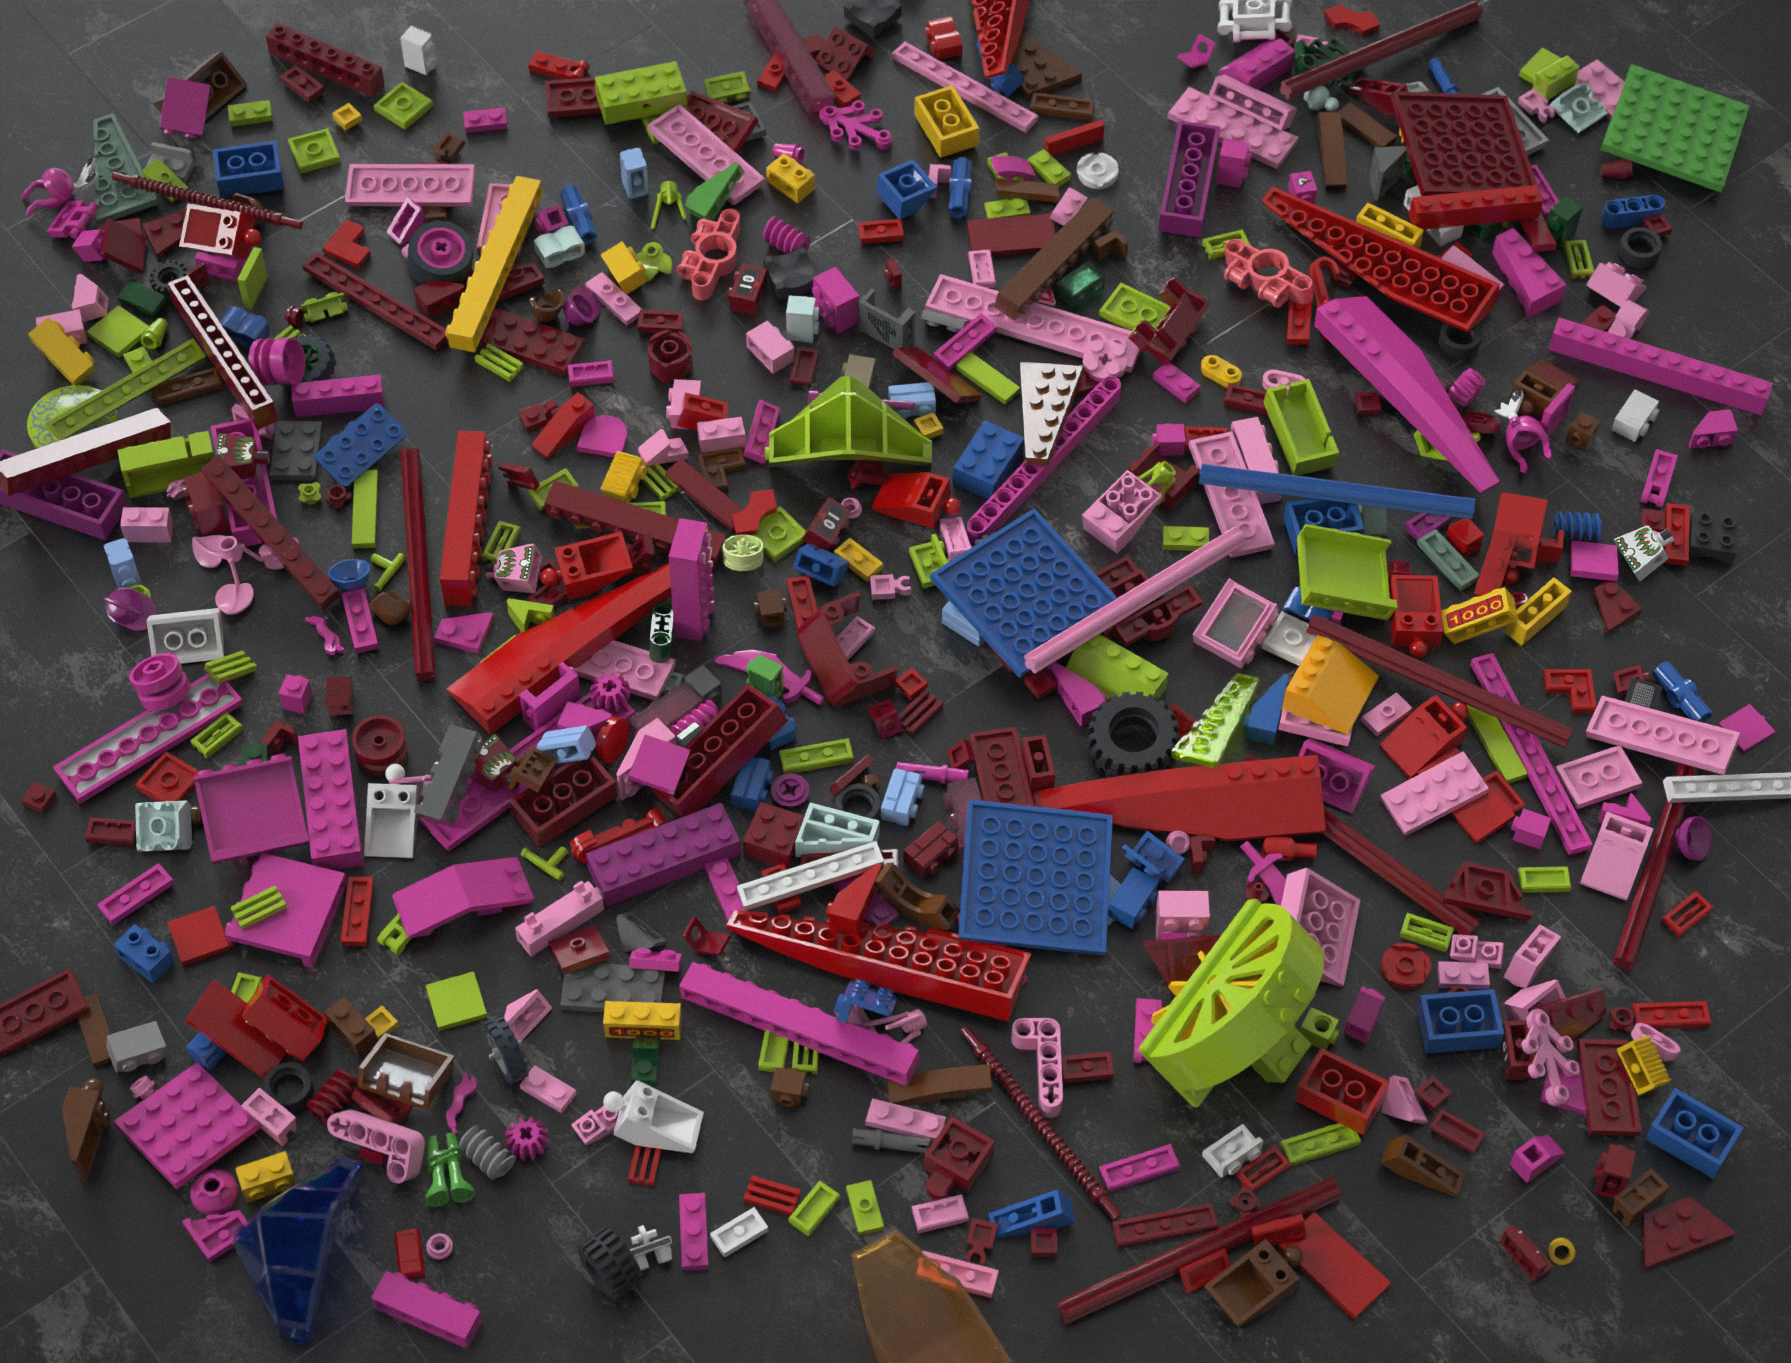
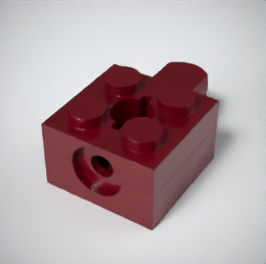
(956, 1158)

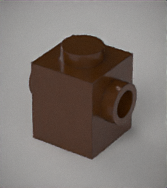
(1582, 431)
(770, 608)
(789, 1086)

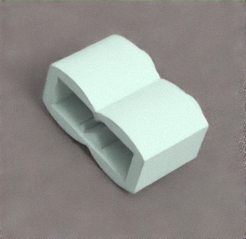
(559, 246)

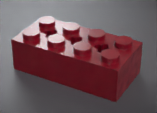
(563, 799)

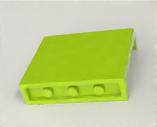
(1344, 572)

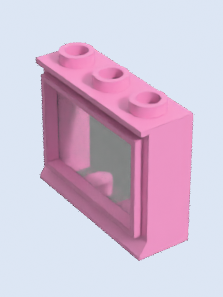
(1236, 624)

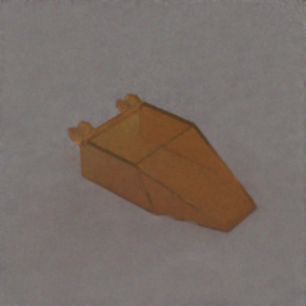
(918, 1308)

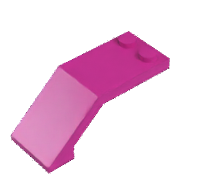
(461, 891)

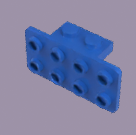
(360, 445)
(863, 995)

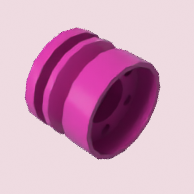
(277, 361)

